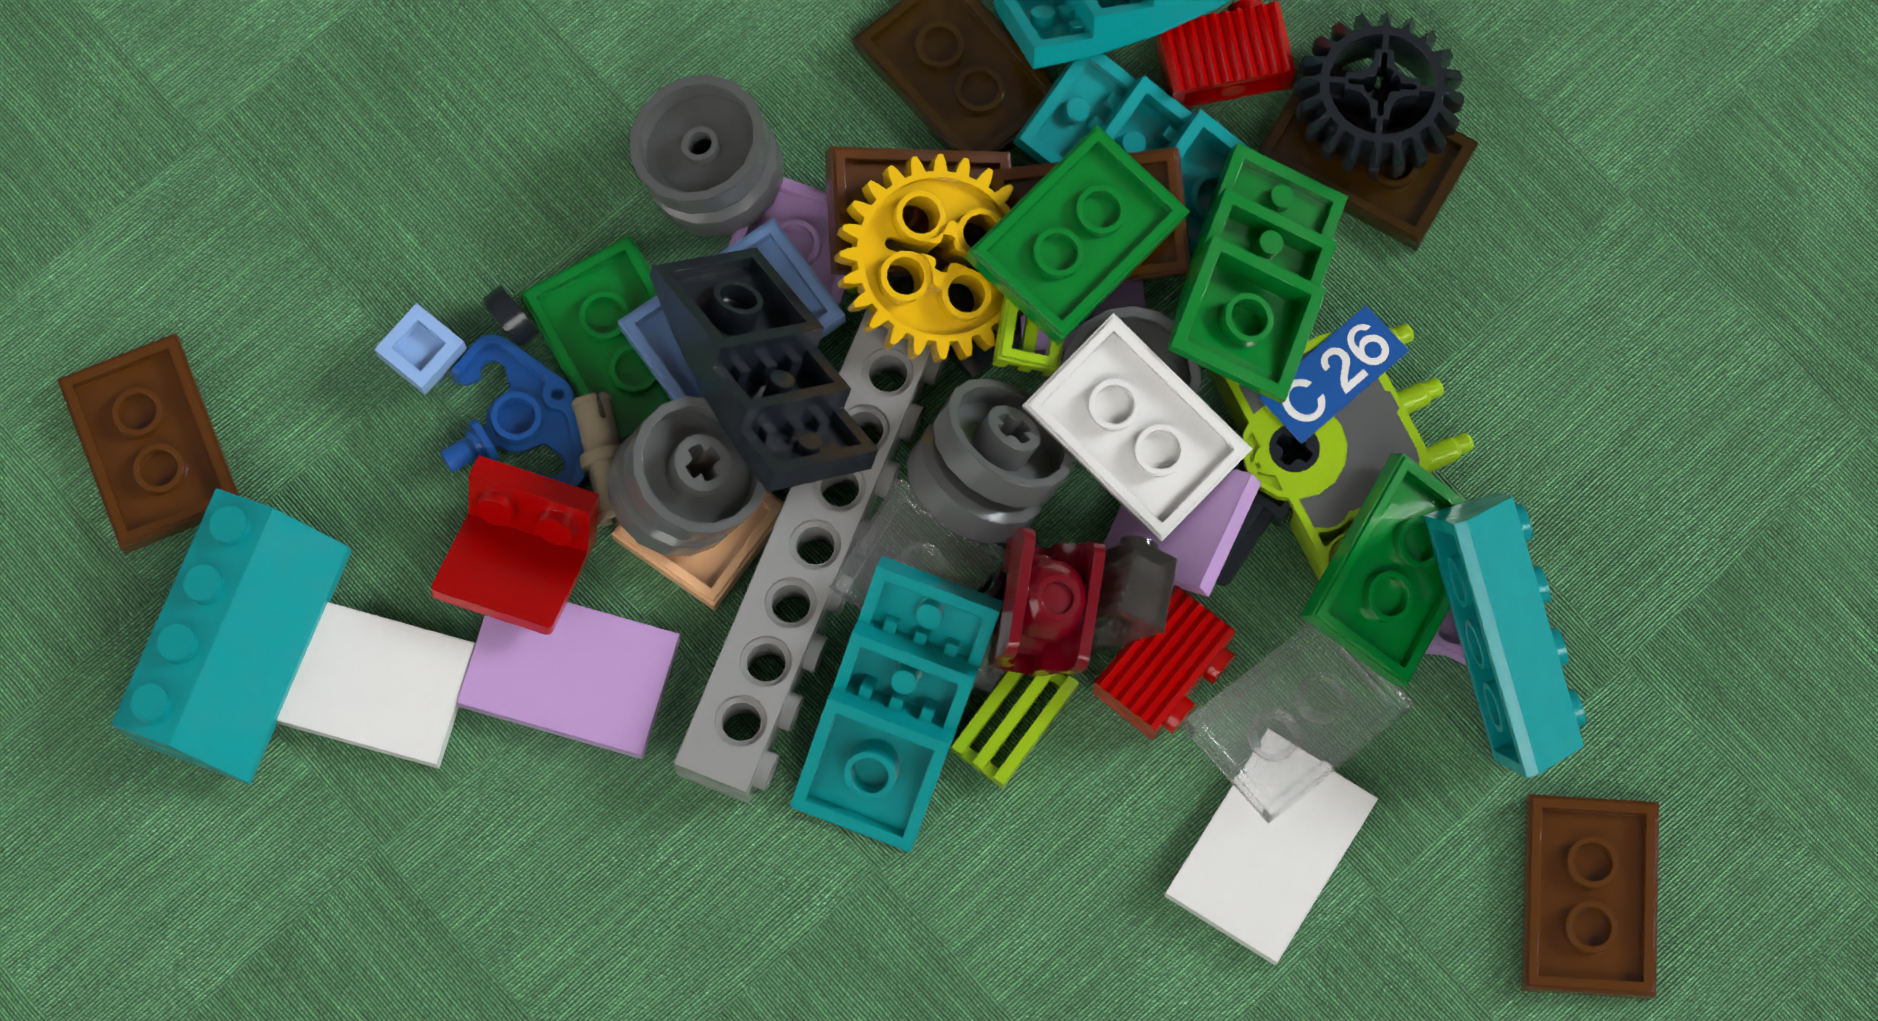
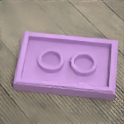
(585, 681)

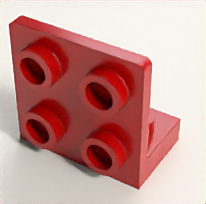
(518, 546)

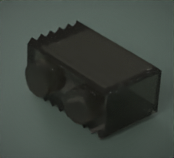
(1133, 592)

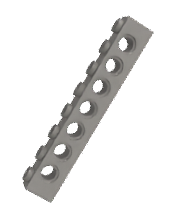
(742, 766)

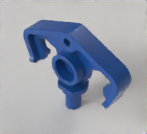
(526, 416)

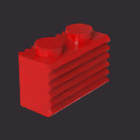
(1227, 55)
(1155, 676)

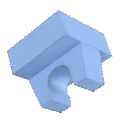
(421, 349)

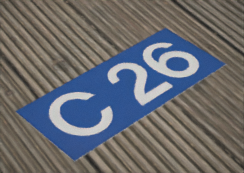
(1337, 373)

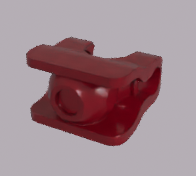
(1047, 606)

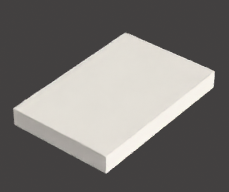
(1137, 427)
(379, 685)
(1265, 877)

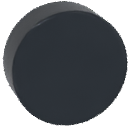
(510, 316)

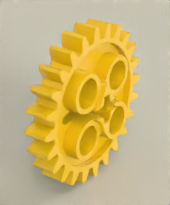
(926, 314)

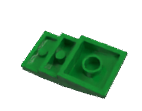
(1257, 273)

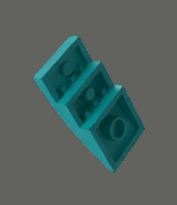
(1078, 29)
(1137, 119)
(896, 703)

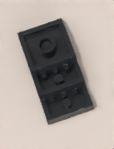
(762, 368)

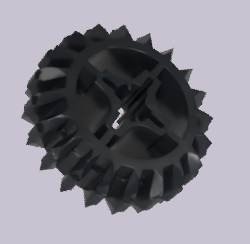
(1353, 95)

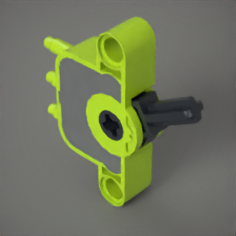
(1336, 461)

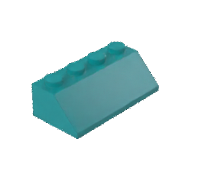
(1506, 632)
(231, 637)

